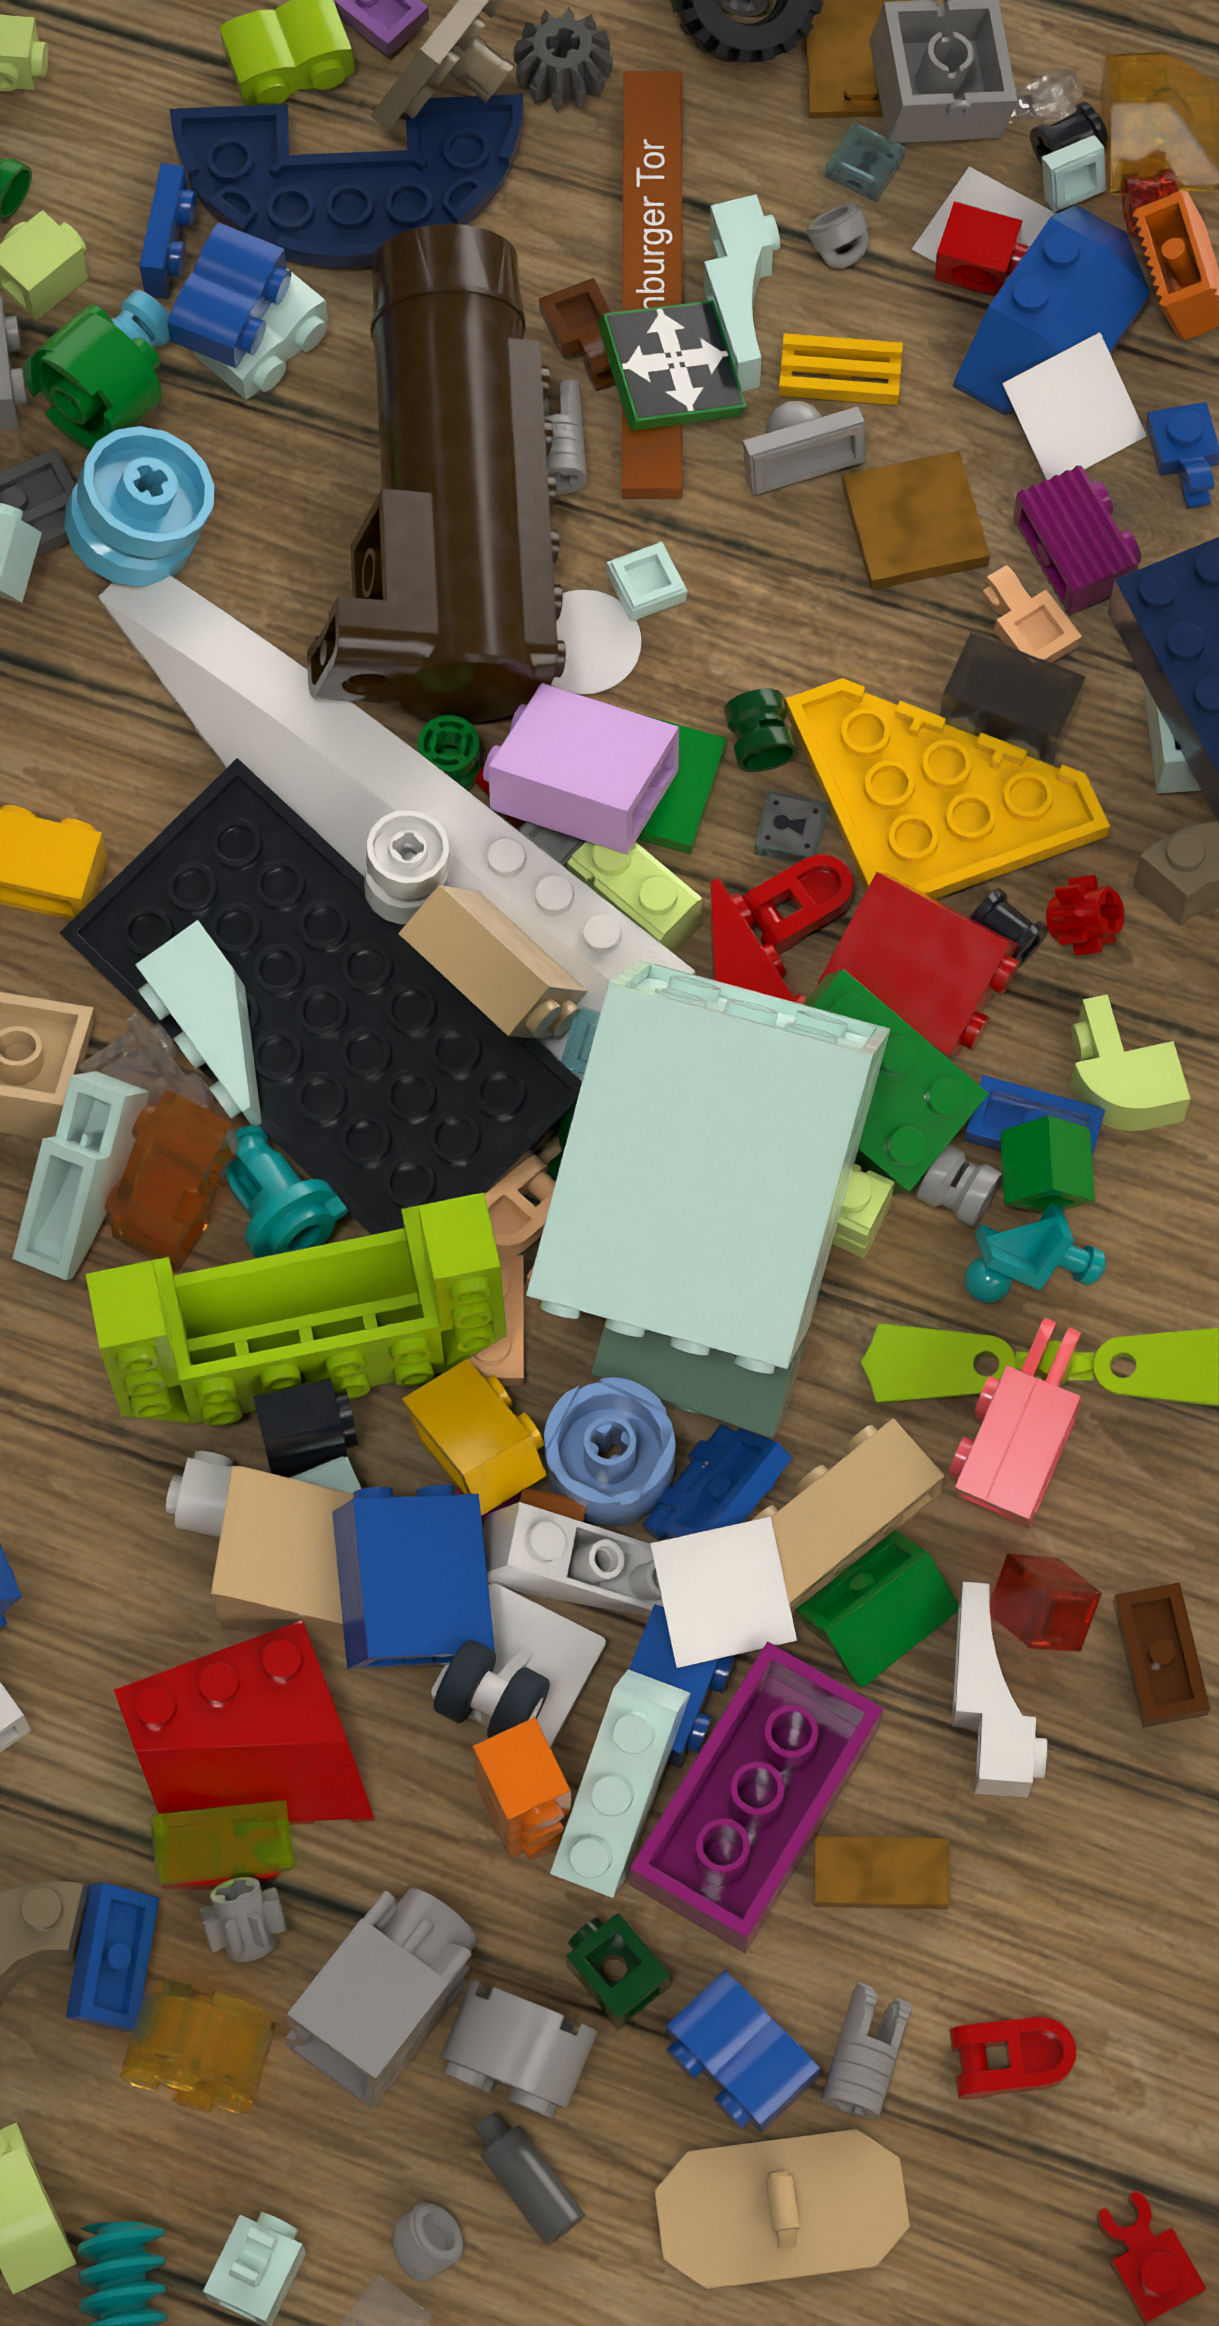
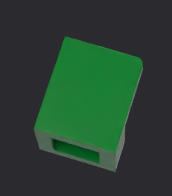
(1047, 1164)

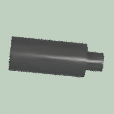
(528, 2179)

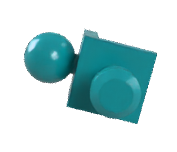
(1029, 1257)

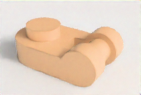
(514, 1218)

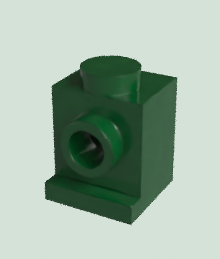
(616, 1941)

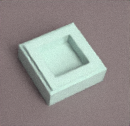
(1074, 173)
(646, 581)

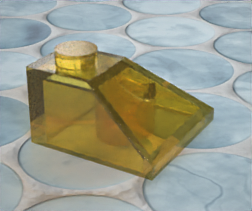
(1160, 118)

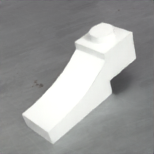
(981, 1700)

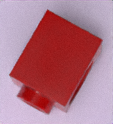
(978, 249)

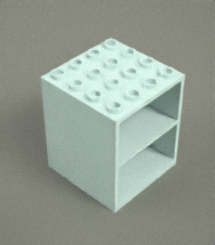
(706, 1165)

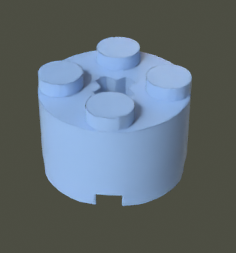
(591, 1421)

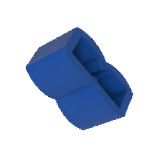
(228, 296)
(741, 2053)

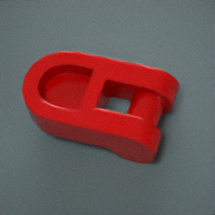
(816, 887)
(1037, 2054)

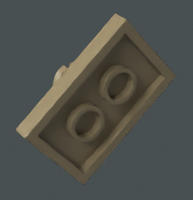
(451, 50)

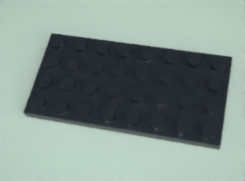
(357, 1041)

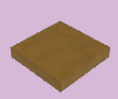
(915, 520)

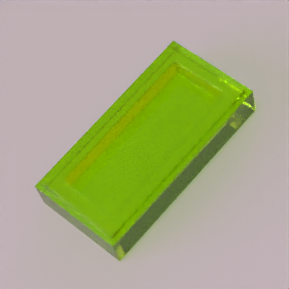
(221, 1842)

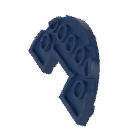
(347, 204)

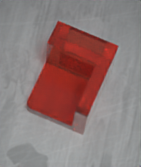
(1044, 1602)

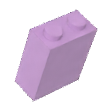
(582, 768)

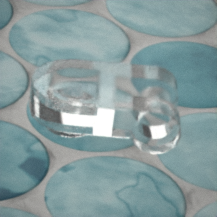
(1048, 96)

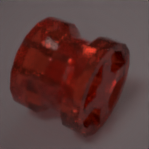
(1140, 191)

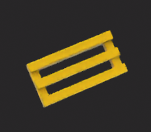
(841, 360)

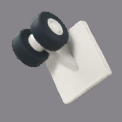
(533, 1673)

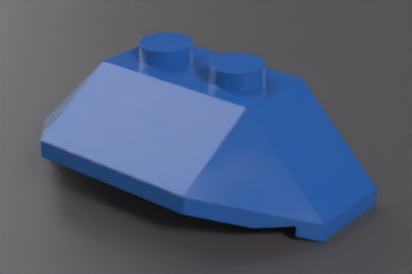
(1065, 289)

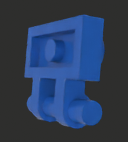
(719, 1484)

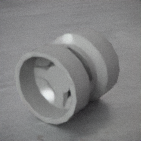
(973, 1192)

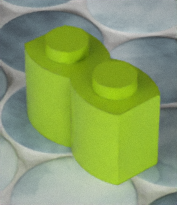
(287, 50)

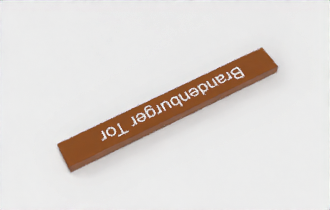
(652, 254)

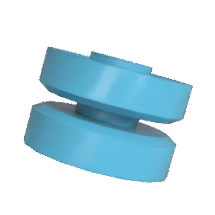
(139, 506)

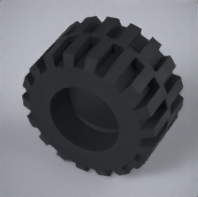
(746, 42)

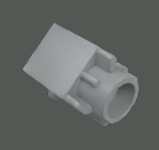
(382, 1993)

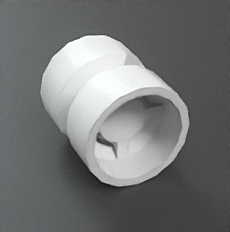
(404, 863)

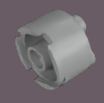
(517, 2046)

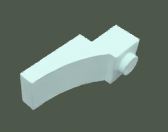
(744, 254)

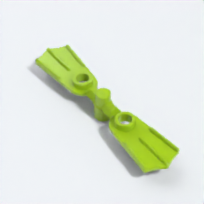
(940, 1364)

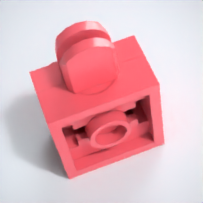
(1020, 1433)

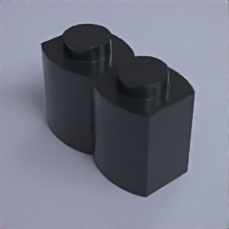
(305, 1426)

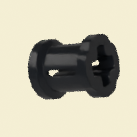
(1069, 130)
(1010, 923)

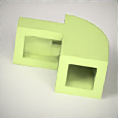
(1135, 1086)
(30, 2229)

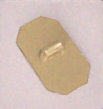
(781, 2209)

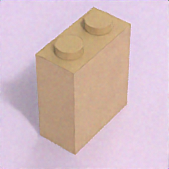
(494, 963)

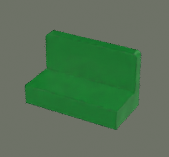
(880, 1607)

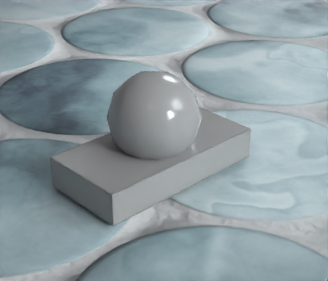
(803, 446)

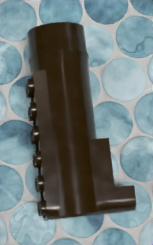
(460, 543)

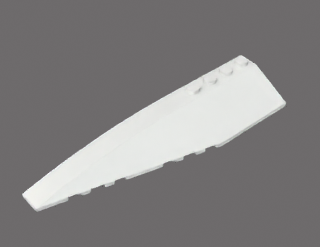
(351, 771)

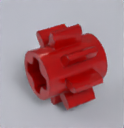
(1085, 915)

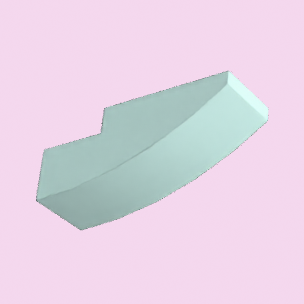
(78, 1172)

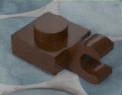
(573, 322)

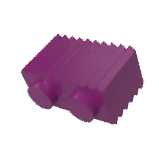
(1075, 537)

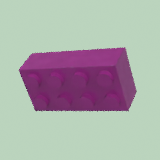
(755, 1797)

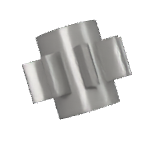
(243, 1919)

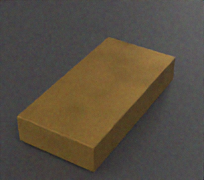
(881, 1872)

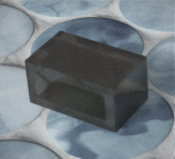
(1012, 697)

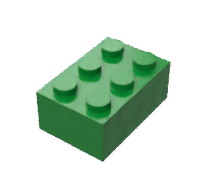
(917, 1095)

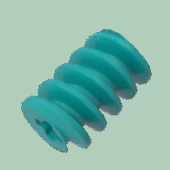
(121, 2274)

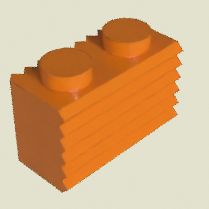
(1180, 263)

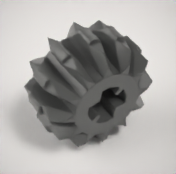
(563, 59)

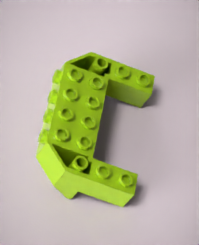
(339, 1310)

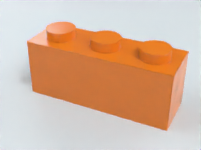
(523, 1789)

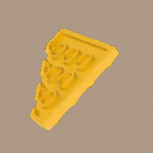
(932, 797)

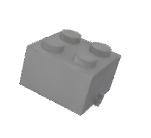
(942, 70)

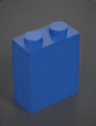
(411, 1576)

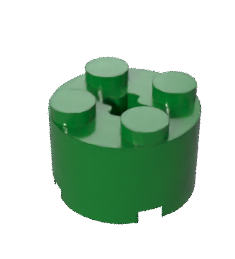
(94, 377)

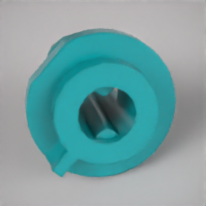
(281, 1206)

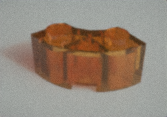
(171, 1178)

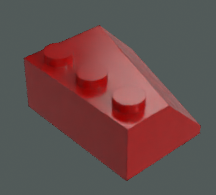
(246, 1732)

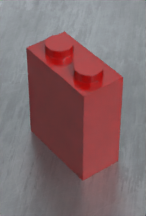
(925, 962)

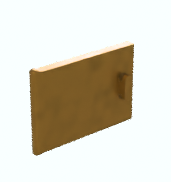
(842, 60)

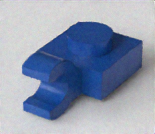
(1186, 445)

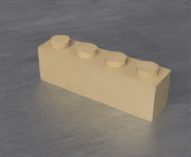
(851, 1507)

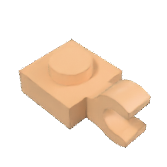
(1029, 623)

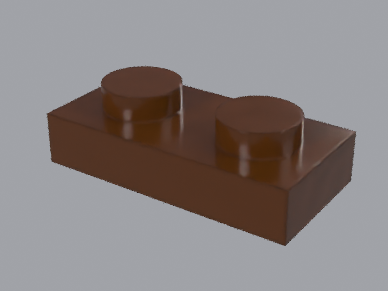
(1161, 1655)

